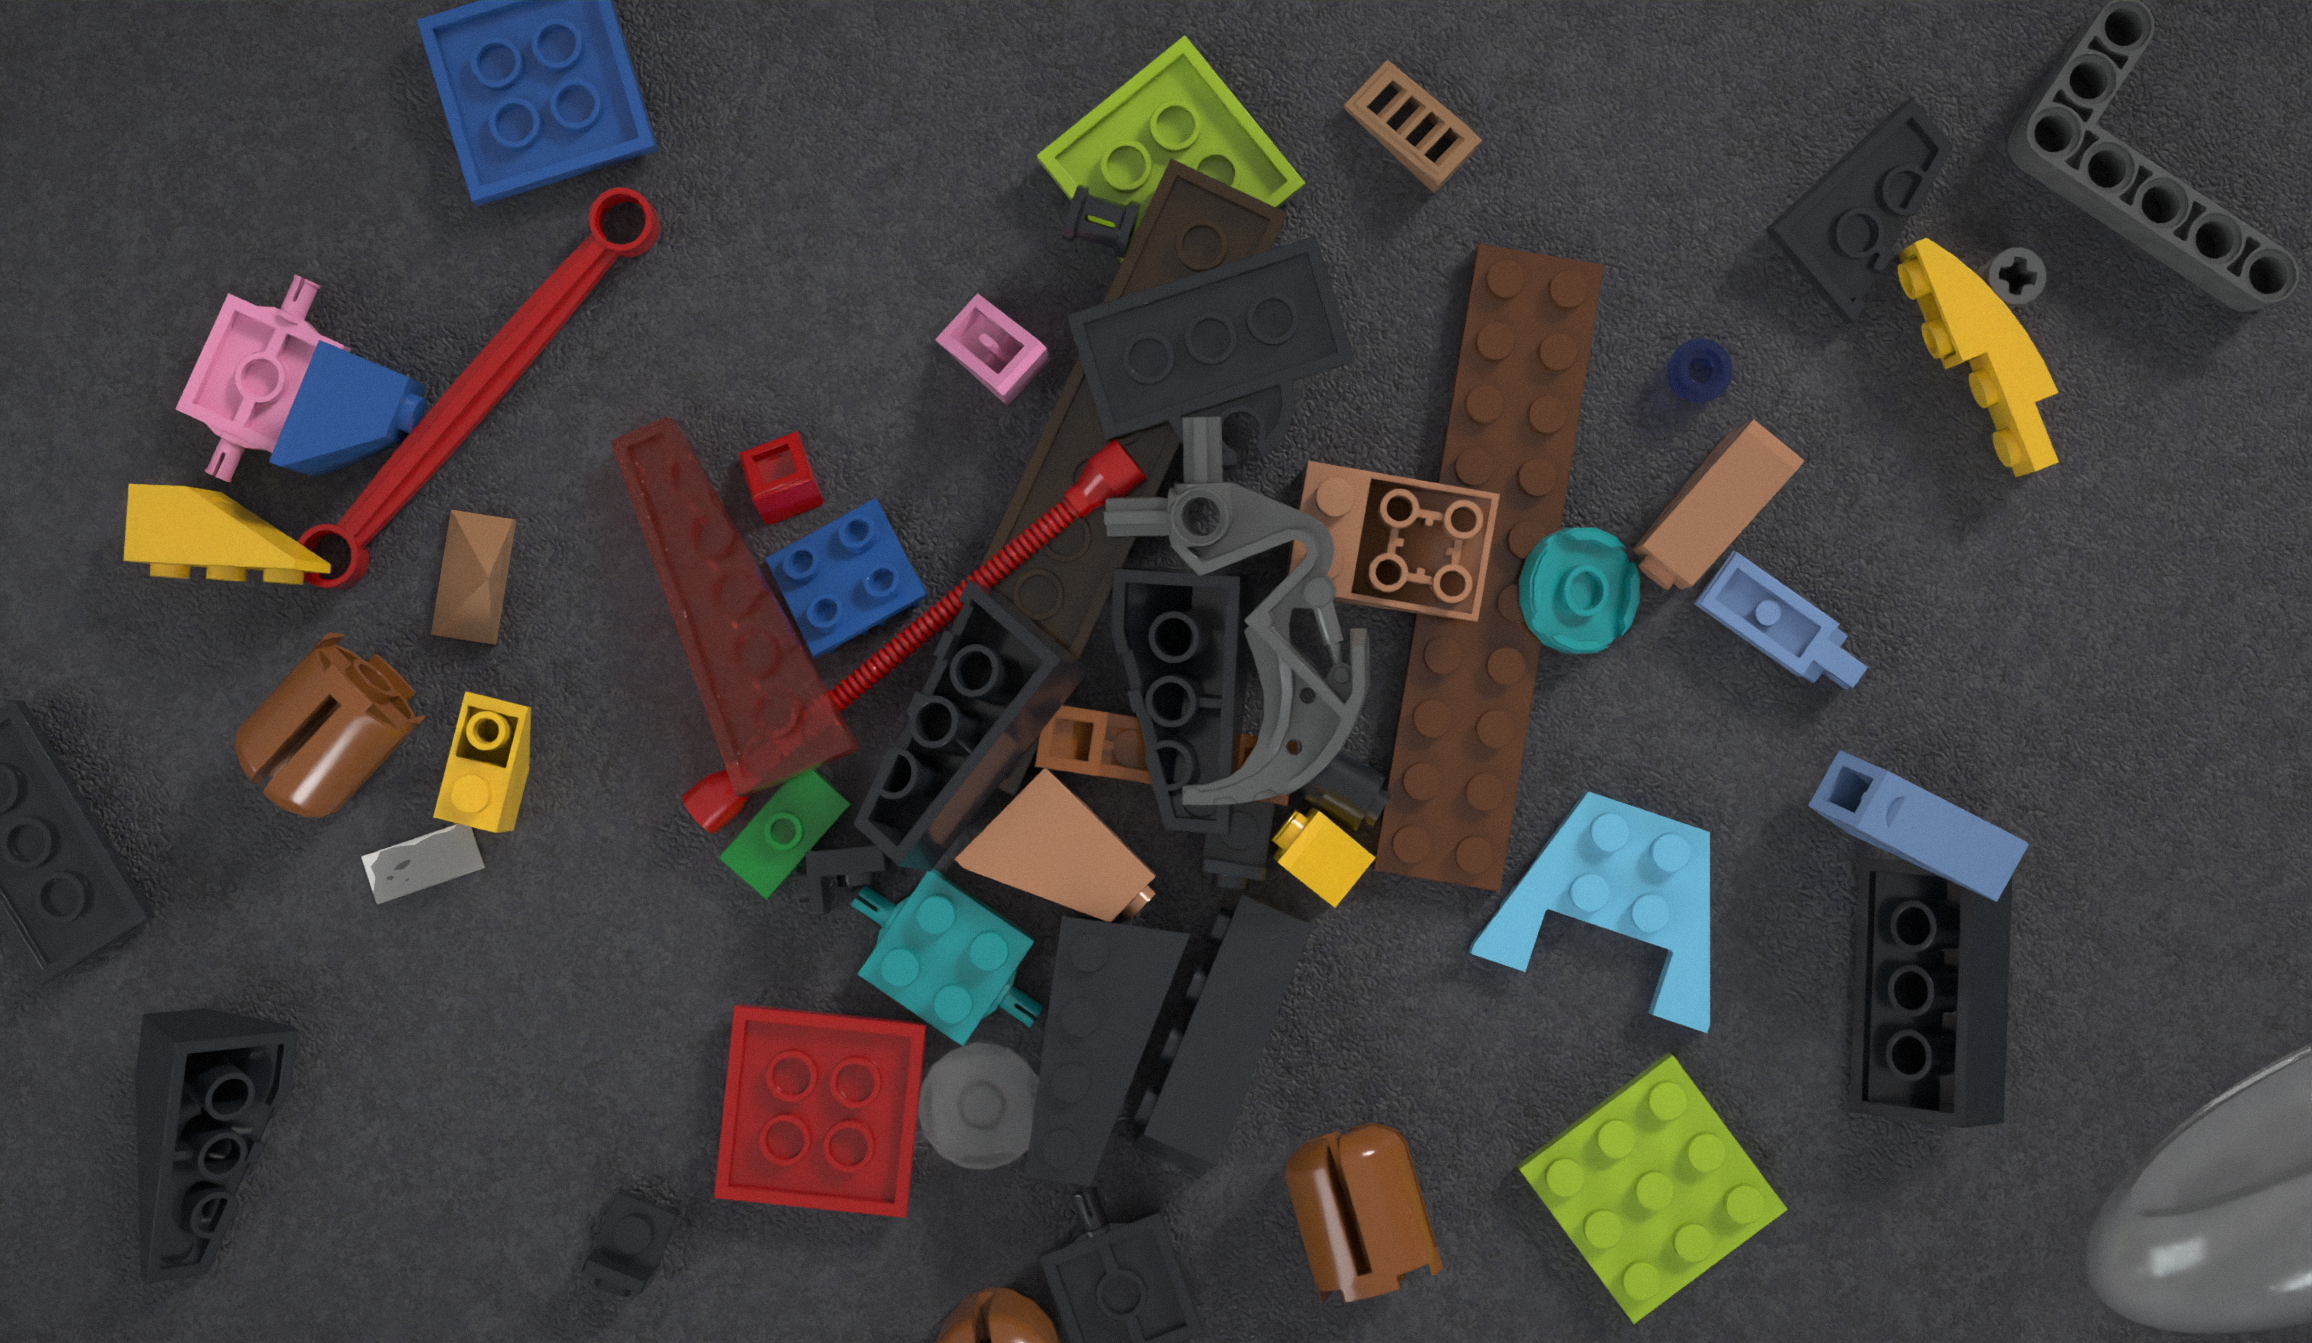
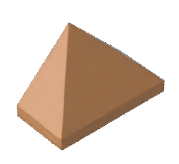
(473, 577)

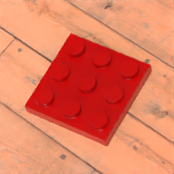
(820, 1110)

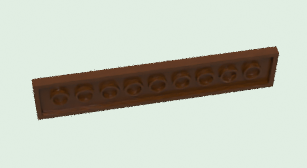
(1472, 680)

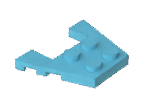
(1627, 876)

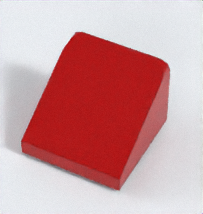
(781, 479)

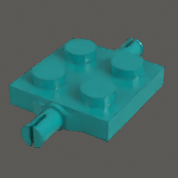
(947, 956)

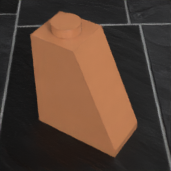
(1715, 505)
(1060, 852)

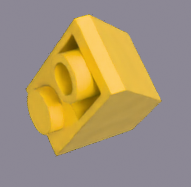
(486, 764)
(1320, 854)

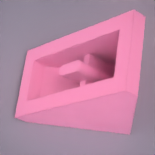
(994, 349)

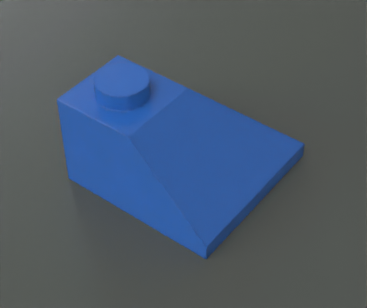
(346, 413)

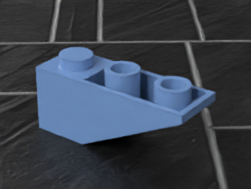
(1917, 825)

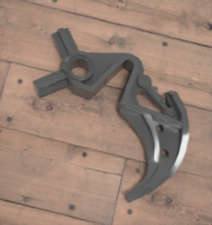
(1245, 528)

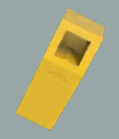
(209, 530)

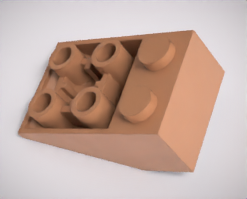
(1401, 540)

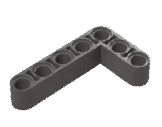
(2134, 175)

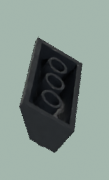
(1929, 997)

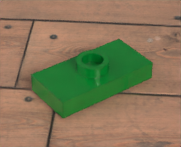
(784, 831)

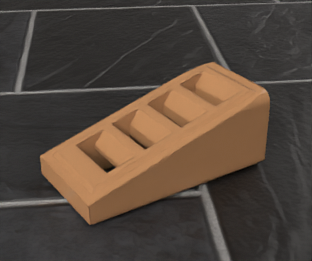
(1413, 158)

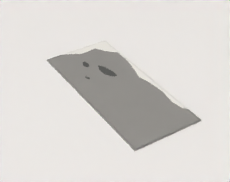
(422, 862)

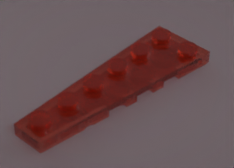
(744, 655)

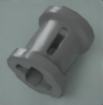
(2023, 268)

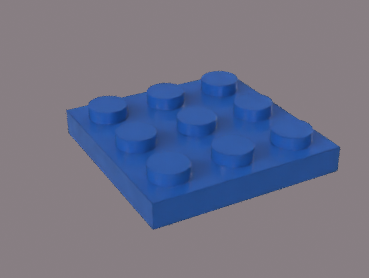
(535, 91)

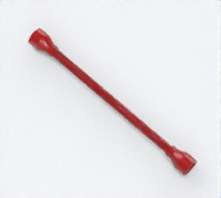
(1106, 475)

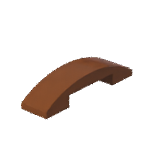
(1110, 746)

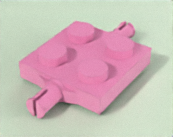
(252, 373)

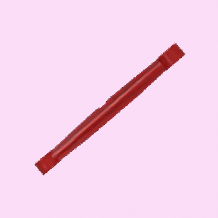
(481, 386)

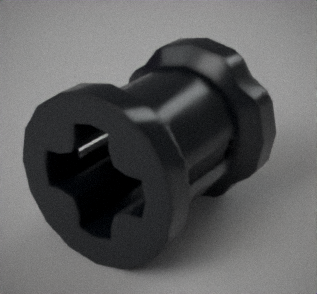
(1079, 226)

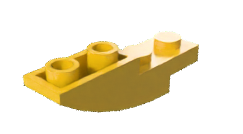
(1976, 326)

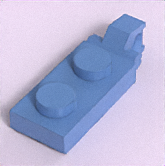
(1778, 622)

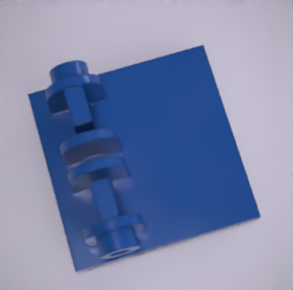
(846, 578)

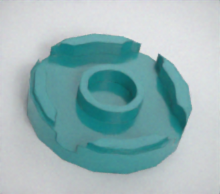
(1579, 590)

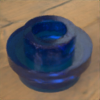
(1717, 362)

